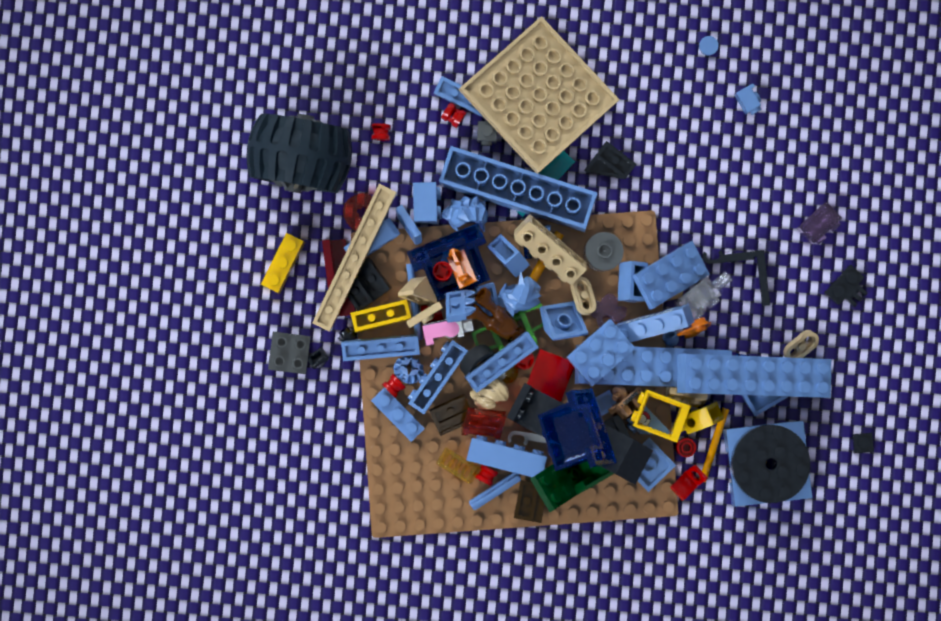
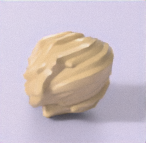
(490, 395)

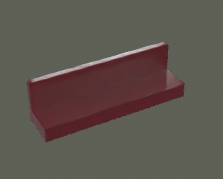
(333, 256)

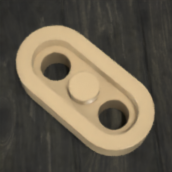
(585, 296)
(800, 346)

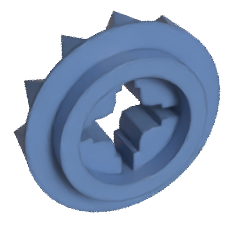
(401, 372)

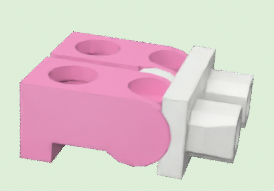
(446, 330)

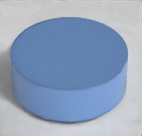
(708, 45)

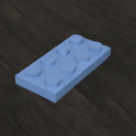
(670, 275)

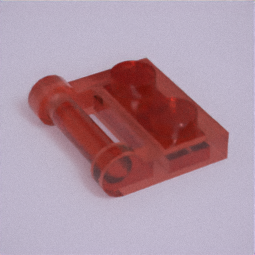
(483, 422)

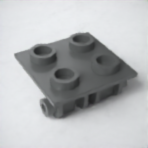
(289, 352)

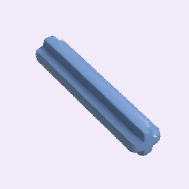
(494, 490)

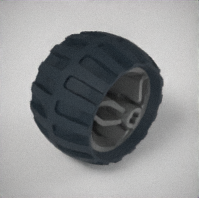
(299, 153)

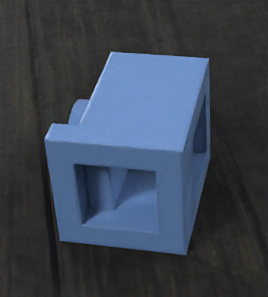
(749, 100)

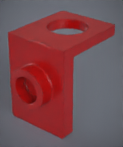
(688, 482)

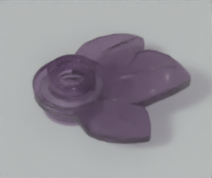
(608, 308)

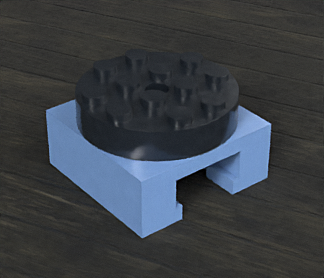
(748, 453)

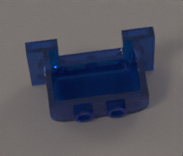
(438, 250)
(577, 432)

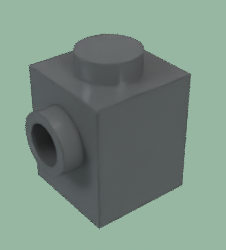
(486, 134)

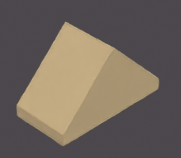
(418, 291)

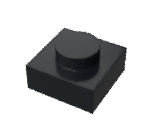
(862, 443)

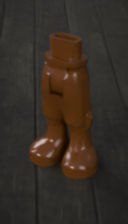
(500, 321)

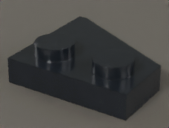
(611, 162)

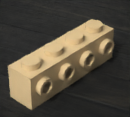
(550, 250)

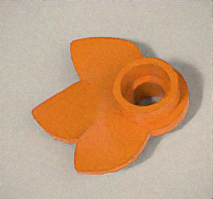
(697, 327)

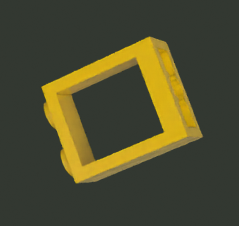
(679, 421)

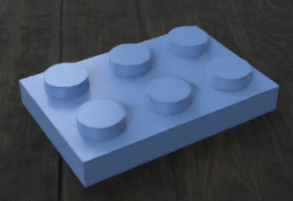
(600, 352)

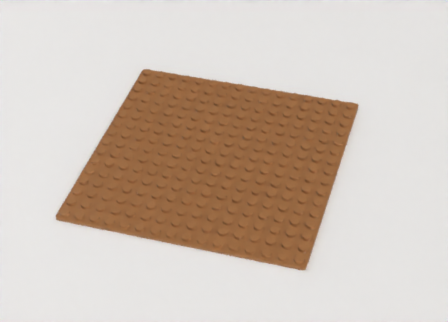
(405, 483)

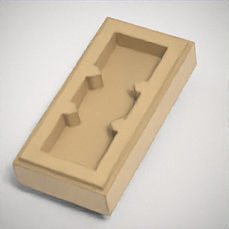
(424, 316)

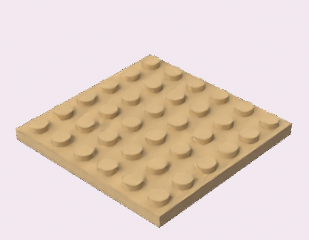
(539, 95)

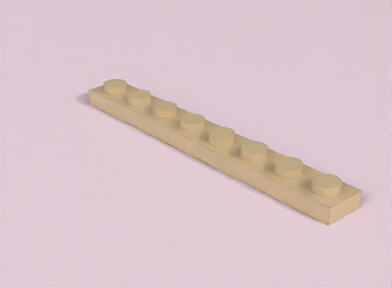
(354, 257)

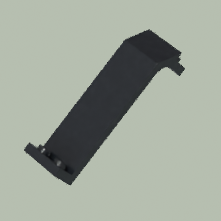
(629, 453)

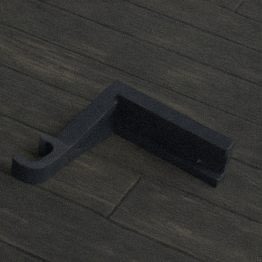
(745, 256)

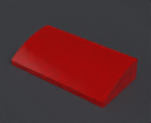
(550, 374)

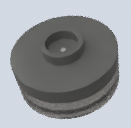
(603, 252)

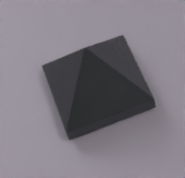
(318, 358)

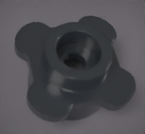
(347, 334)

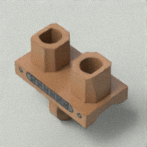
(621, 407)

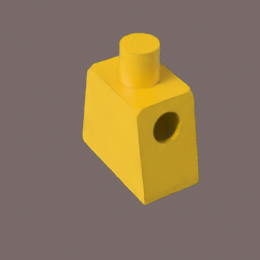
(702, 418)

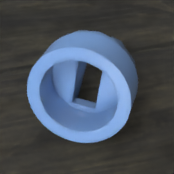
(671, 338)

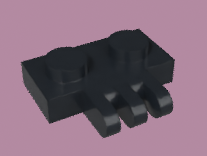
(846, 287)

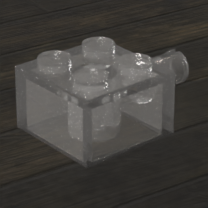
(704, 294)

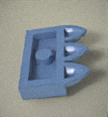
(459, 305)

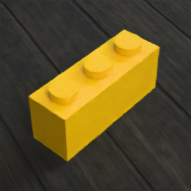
(282, 263)
(381, 315)

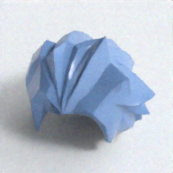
(466, 211)
(520, 296)

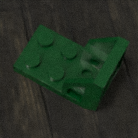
(562, 485)

